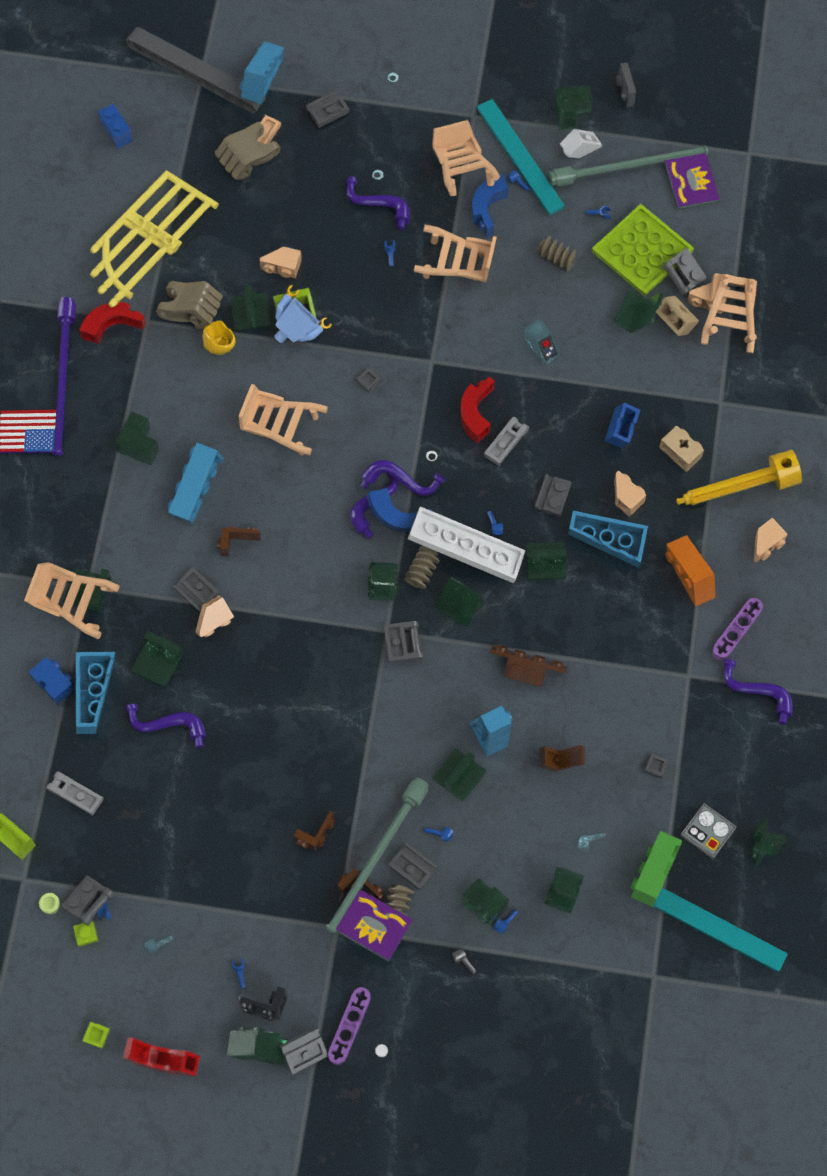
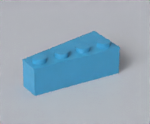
(261, 72)
(194, 482)
(610, 535)
(92, 682)
(493, 730)

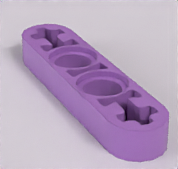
(738, 629)
(353, 1027)

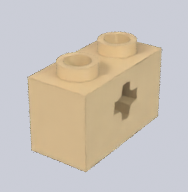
(677, 316)
(681, 448)

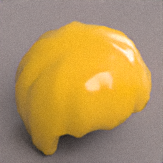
(218, 338)

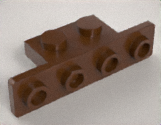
(525, 667)

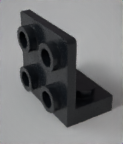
(274, 1011)

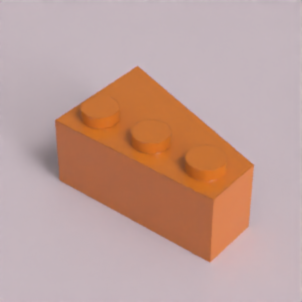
(692, 570)

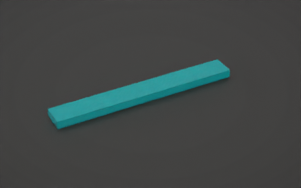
(520, 157)
(720, 930)

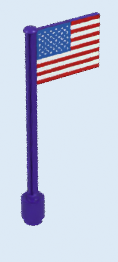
(41, 429)

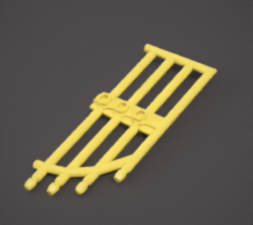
(152, 234)

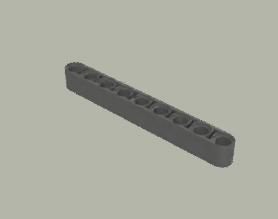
(189, 67)

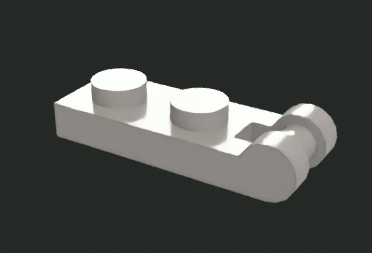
(505, 441)
(75, 793)

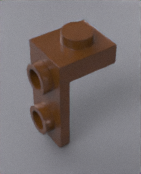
(233, 532)
(562, 759)
(305, 840)
(348, 880)

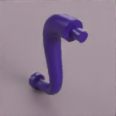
(401, 207)
(384, 466)
(357, 512)
(784, 706)
(195, 725)

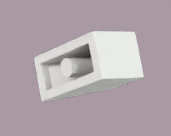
(580, 143)

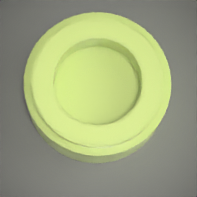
(49, 903)

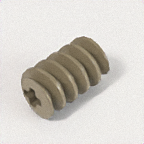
(557, 253)
(420, 568)
(398, 897)

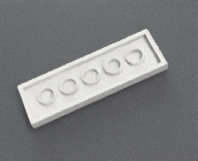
(466, 544)

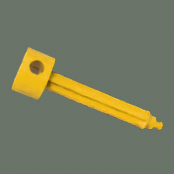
(783, 470)

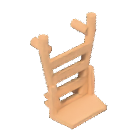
(455, 137)
(474, 244)
(720, 282)
(269, 401)
(40, 585)

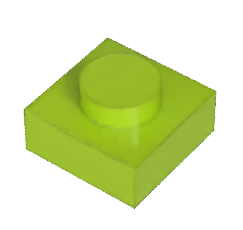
(85, 934)
(96, 1035)

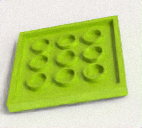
(640, 248)

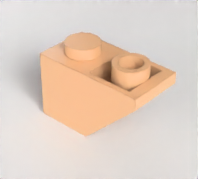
(282, 261)
(702, 297)
(627, 495)
(767, 539)
(212, 615)

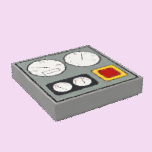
(708, 831)

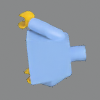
(296, 321)

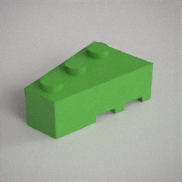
(655, 869)

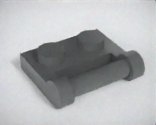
(688, 269)
(397, 643)
(83, 896)

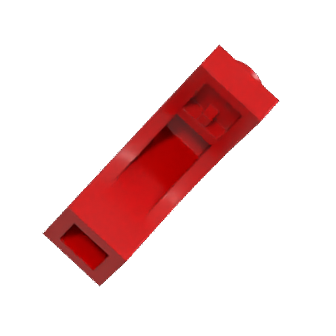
(105, 316)
(471, 420)
(161, 1059)

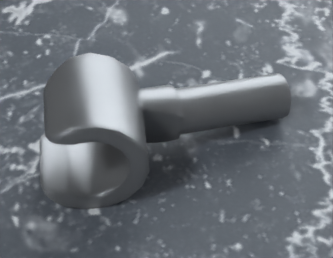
(460, 955)

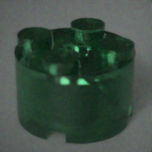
(381, 581)
(564, 889)

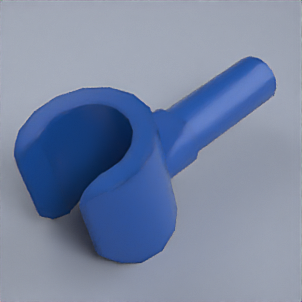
(514, 176)
(603, 211)
(390, 250)
(497, 529)
(446, 834)
(104, 911)
(501, 925)
(239, 970)

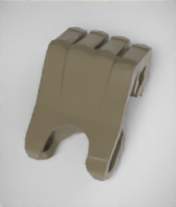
(243, 150)
(192, 303)

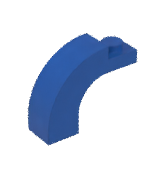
(483, 198)
(387, 514)

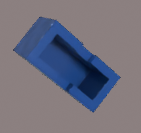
(115, 126)
(622, 425)
(56, 683)

